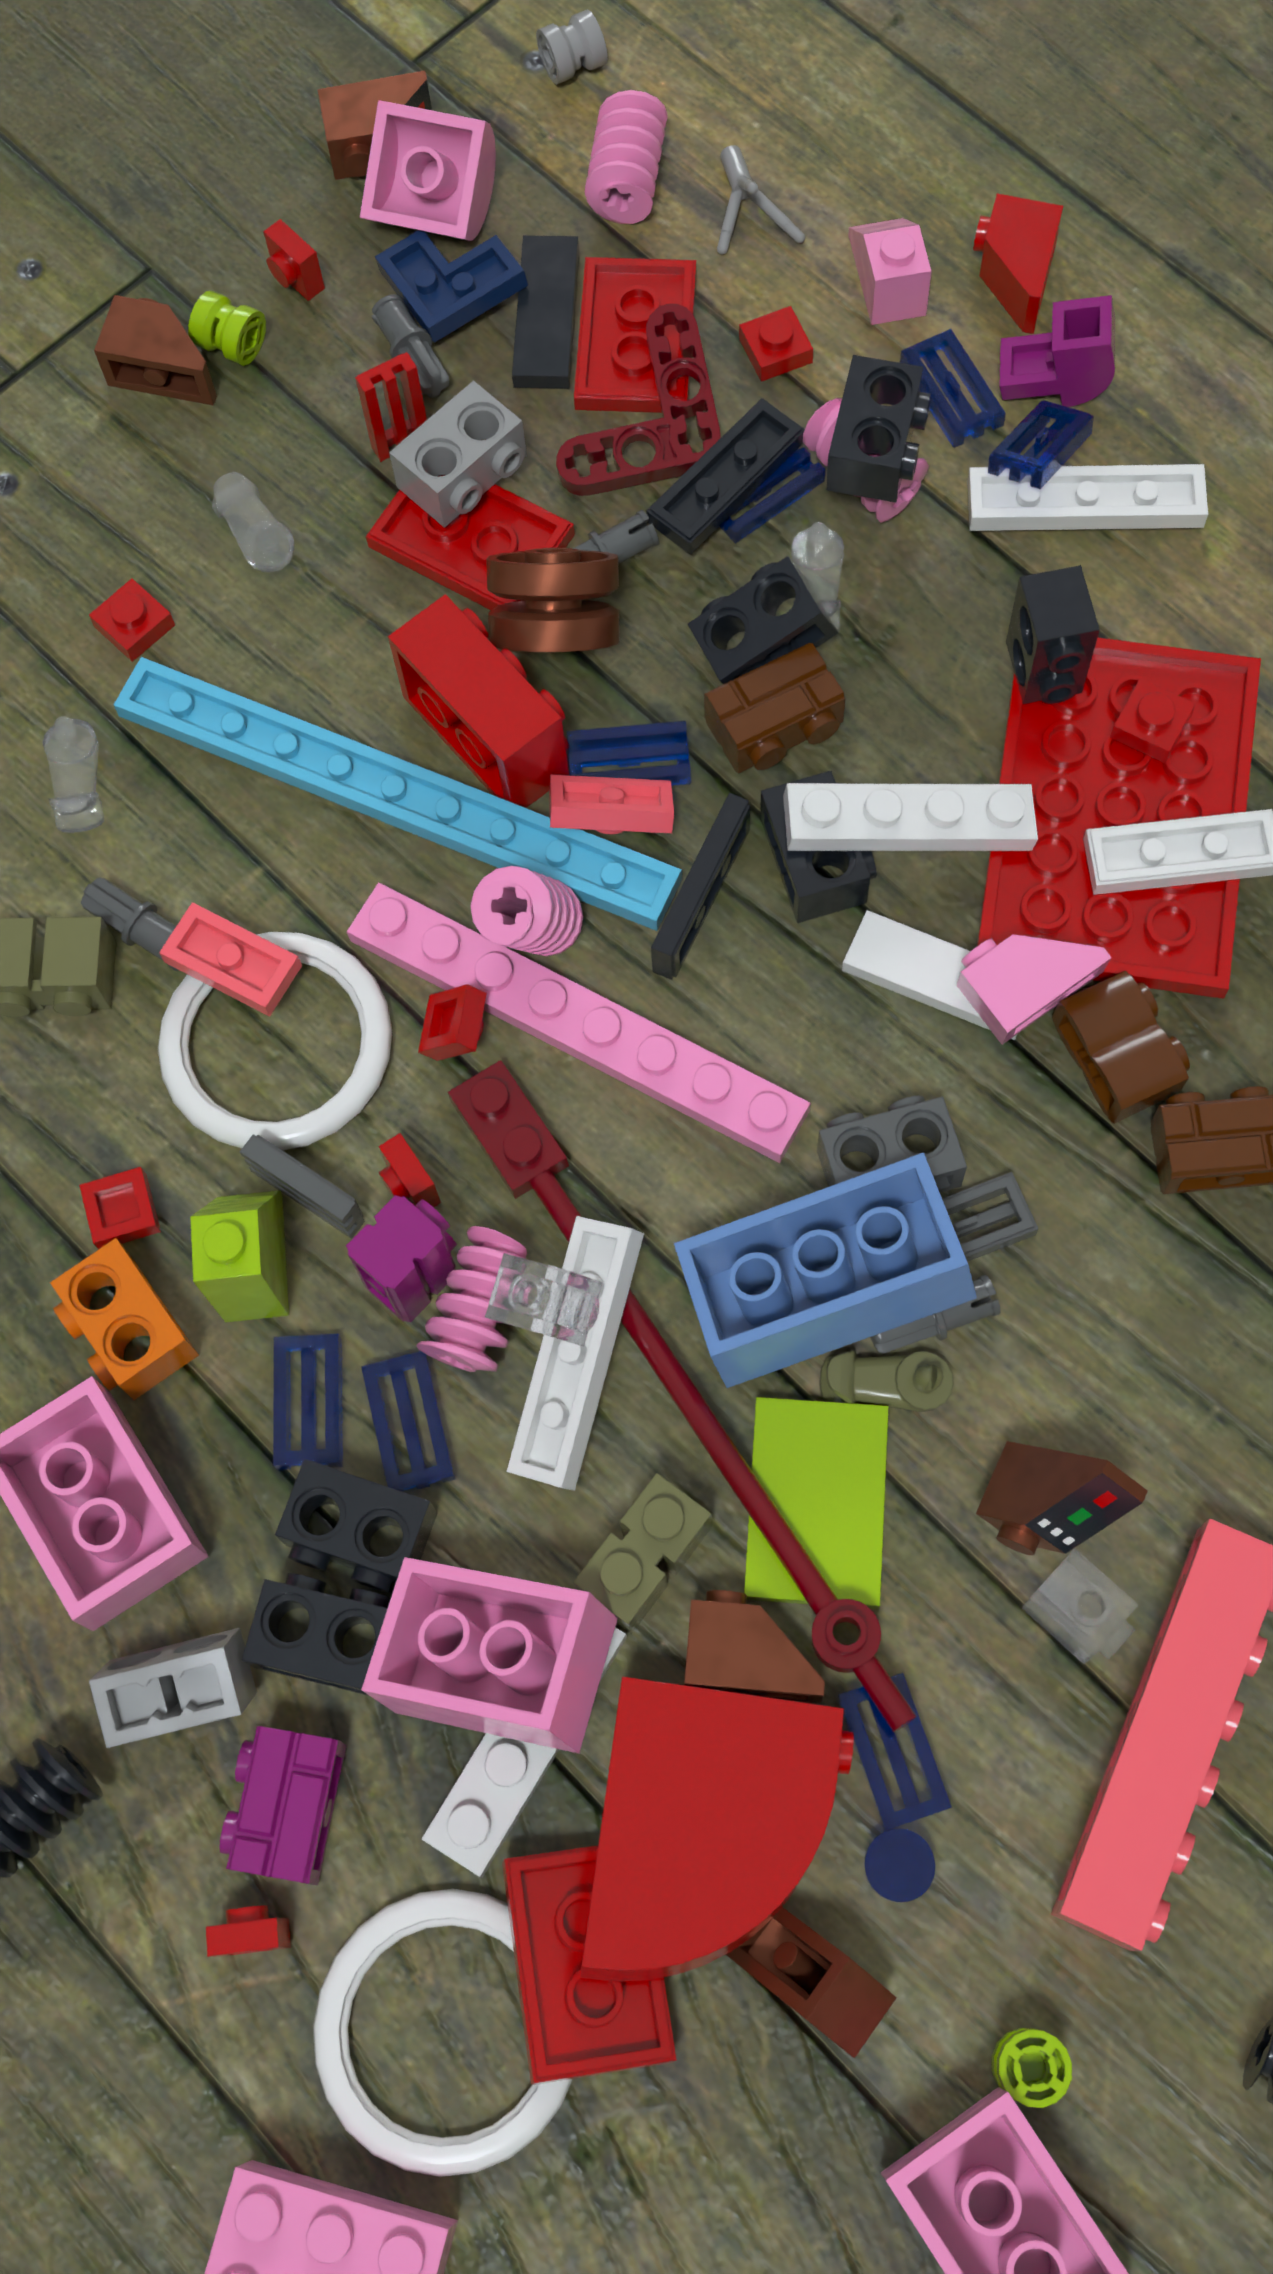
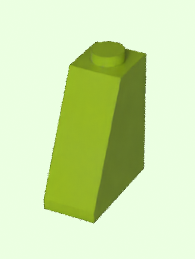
(241, 1256)

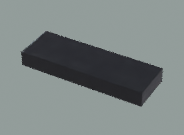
(546, 312)
(725, 476)
(701, 887)

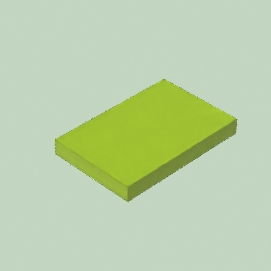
(828, 1482)

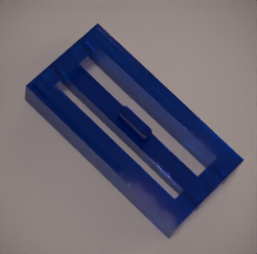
(971, 423)
(1051, 446)
(810, 477)
(630, 747)
(308, 1344)
(420, 1476)
(913, 1808)

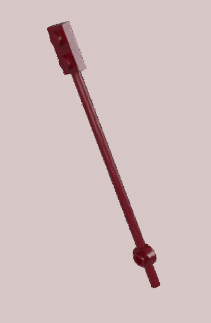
(528, 1160)

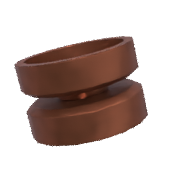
(554, 604)

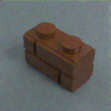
(775, 709)
(1214, 1141)

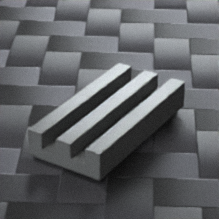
(303, 1185)
(1001, 1238)

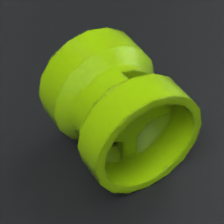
(229, 328)
(1019, 2063)

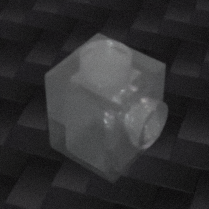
(544, 1299)
(1082, 1608)

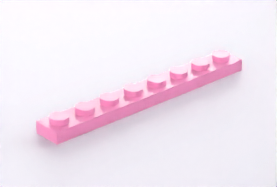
(582, 1023)

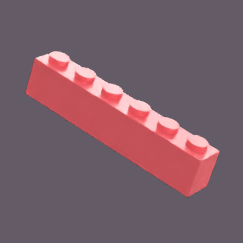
(1170, 1740)

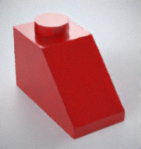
(1018, 254)

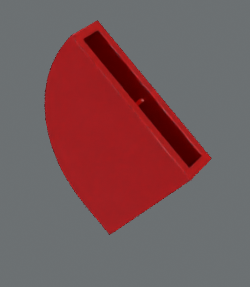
(705, 1823)

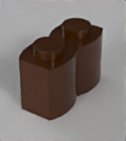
(1121, 1046)

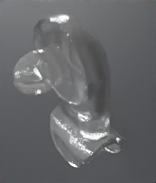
(261, 537)
(819, 557)
(73, 766)

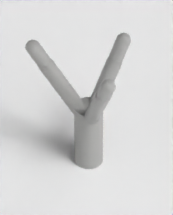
(743, 188)

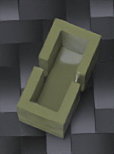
(63, 969)
(655, 1526)

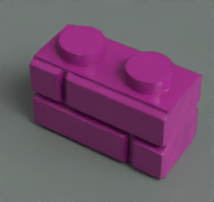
(404, 1256)
(283, 1805)

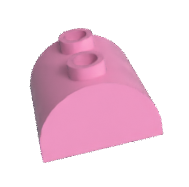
(429, 171)

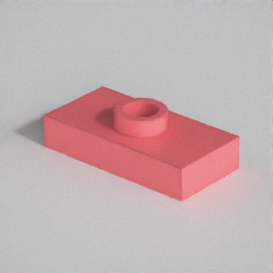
(611, 804)
(230, 959)

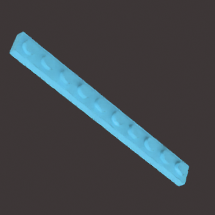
(397, 792)

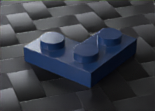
(452, 293)

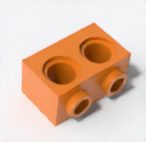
(131, 1314)

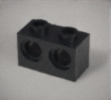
(873, 428)
(754, 611)
(1052, 635)
(807, 890)
(363, 1511)
(319, 1652)

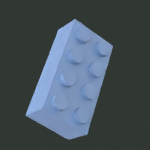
(825, 1270)

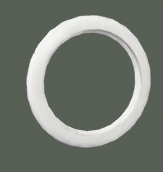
(317, 1124)
(336, 2071)

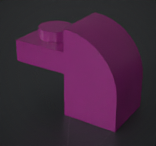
(1069, 361)

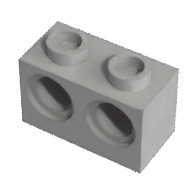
(454, 447)
(172, 1688)

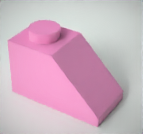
(892, 269)
(1025, 979)

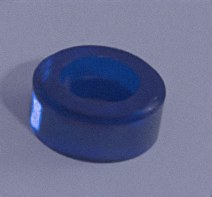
(899, 1865)

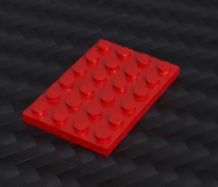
(1087, 780)

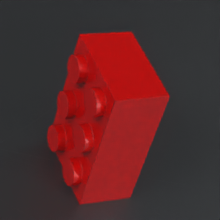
(480, 702)

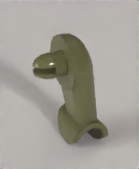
(902, 1382)

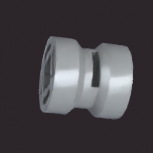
(572, 46)

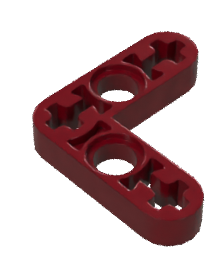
(663, 434)

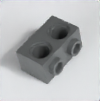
(883, 1137)

